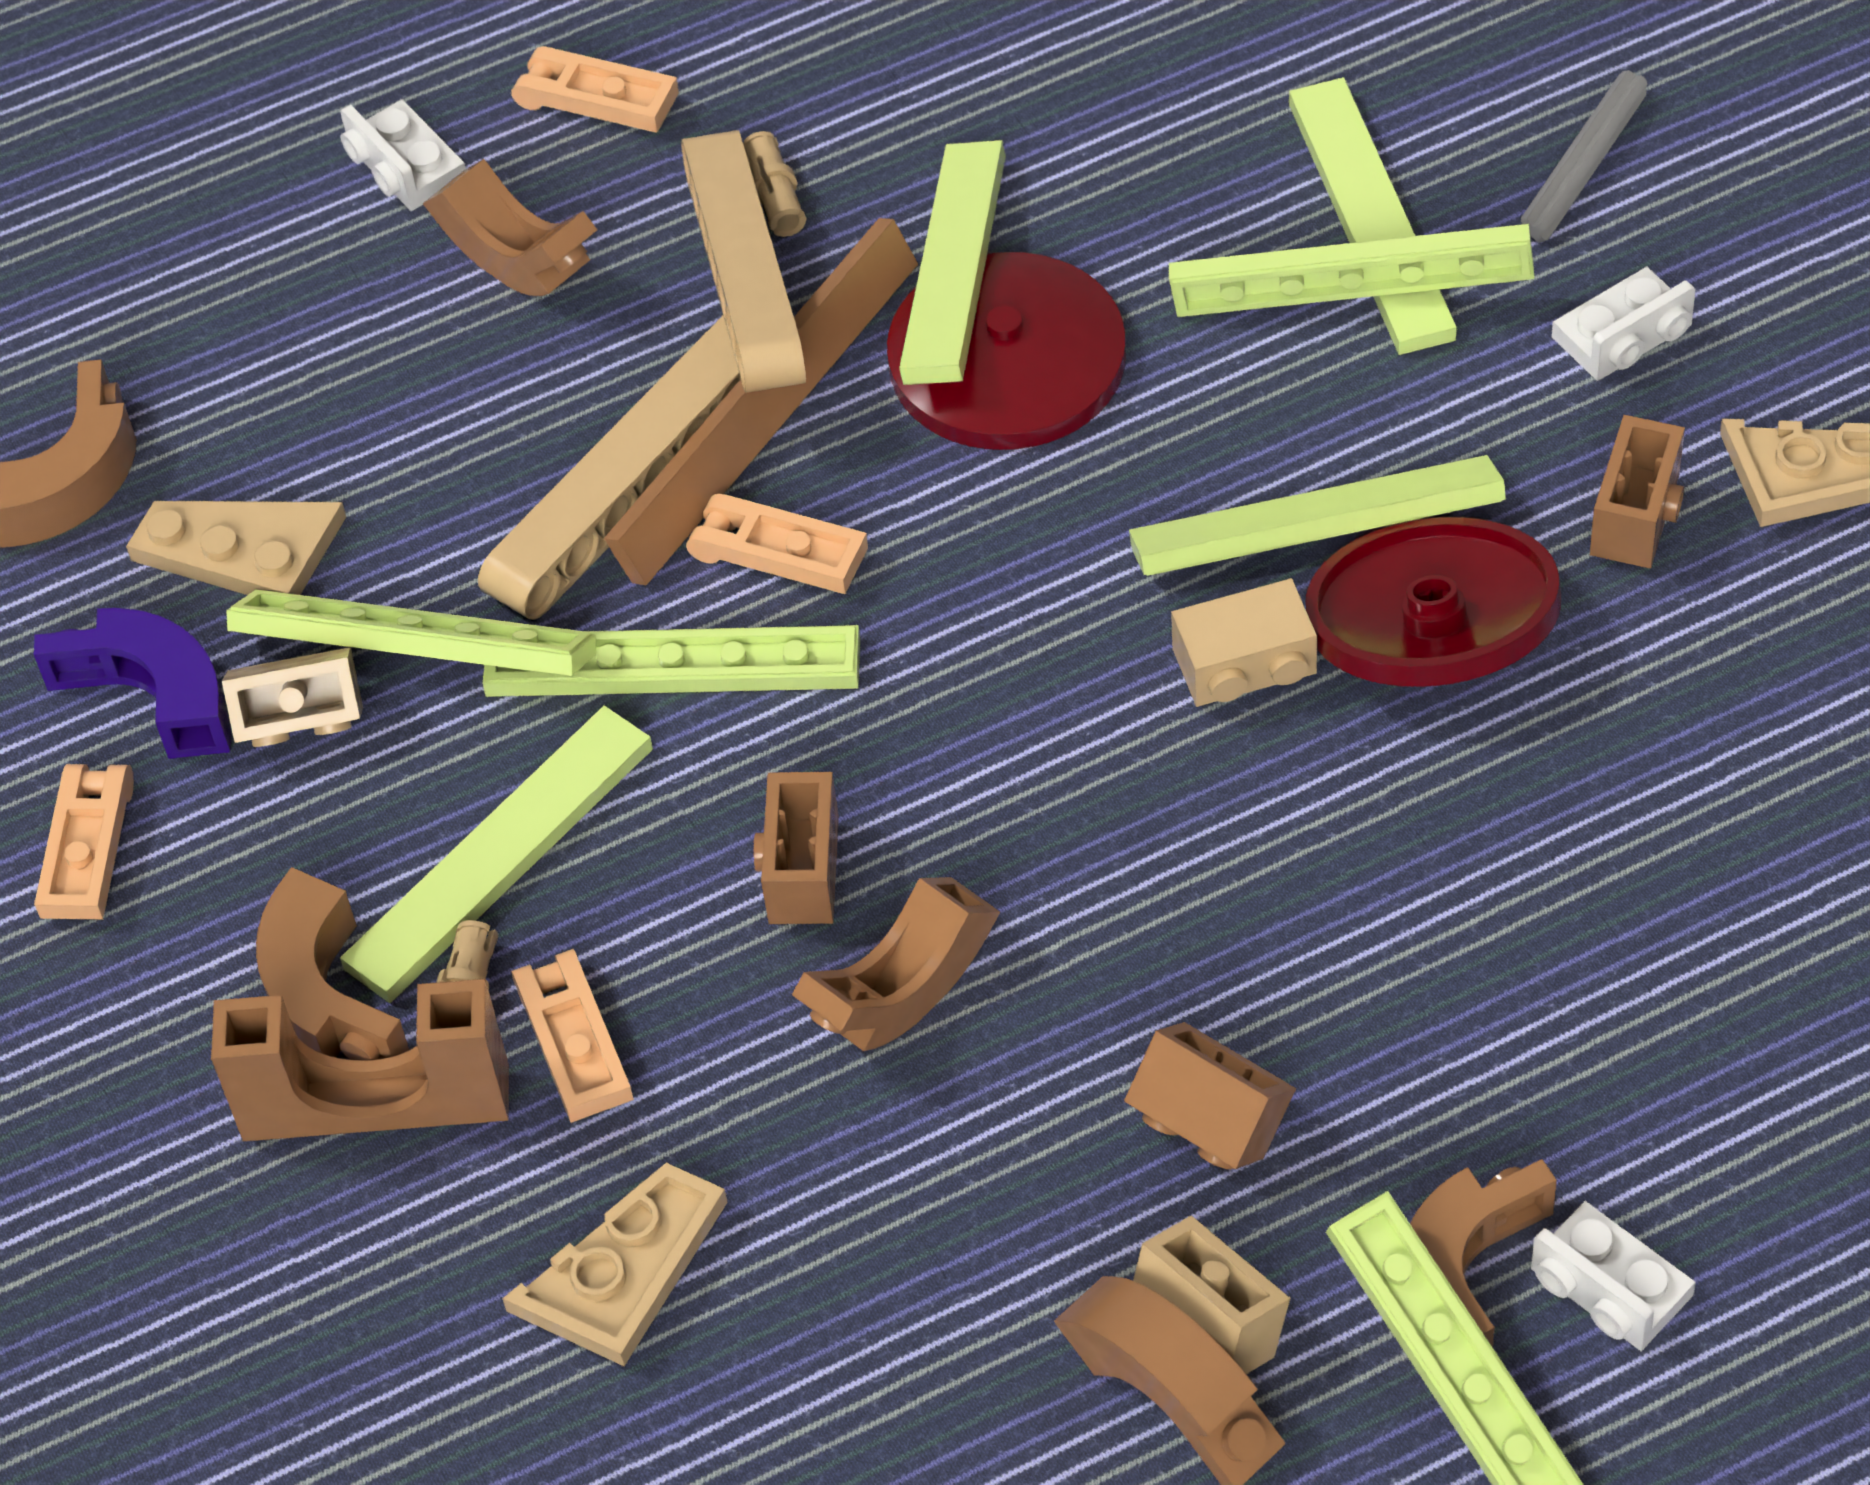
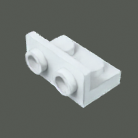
(401, 152)
(1625, 322)
(1610, 1276)

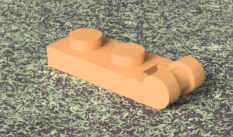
(596, 89)
(778, 543)
(83, 842)
(573, 1037)

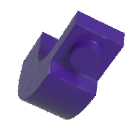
(150, 655)

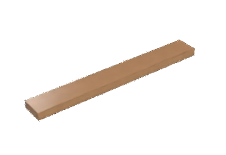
(747, 421)

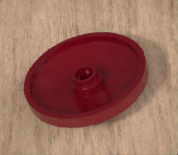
(1037, 361)
(1434, 601)

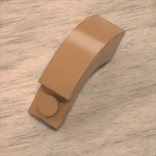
(506, 236)
(75, 475)
(294, 949)
(906, 971)
(1466, 1219)
(1166, 1355)

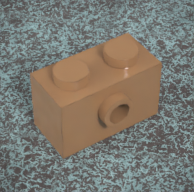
(1638, 491)
(798, 848)
(1209, 1096)

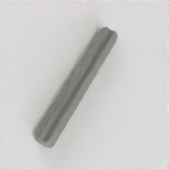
(1584, 155)

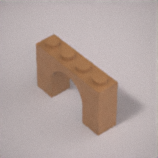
(292, 1091)

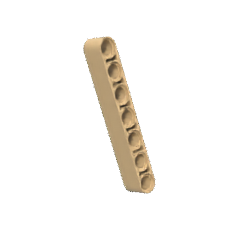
(743, 262)
(570, 523)

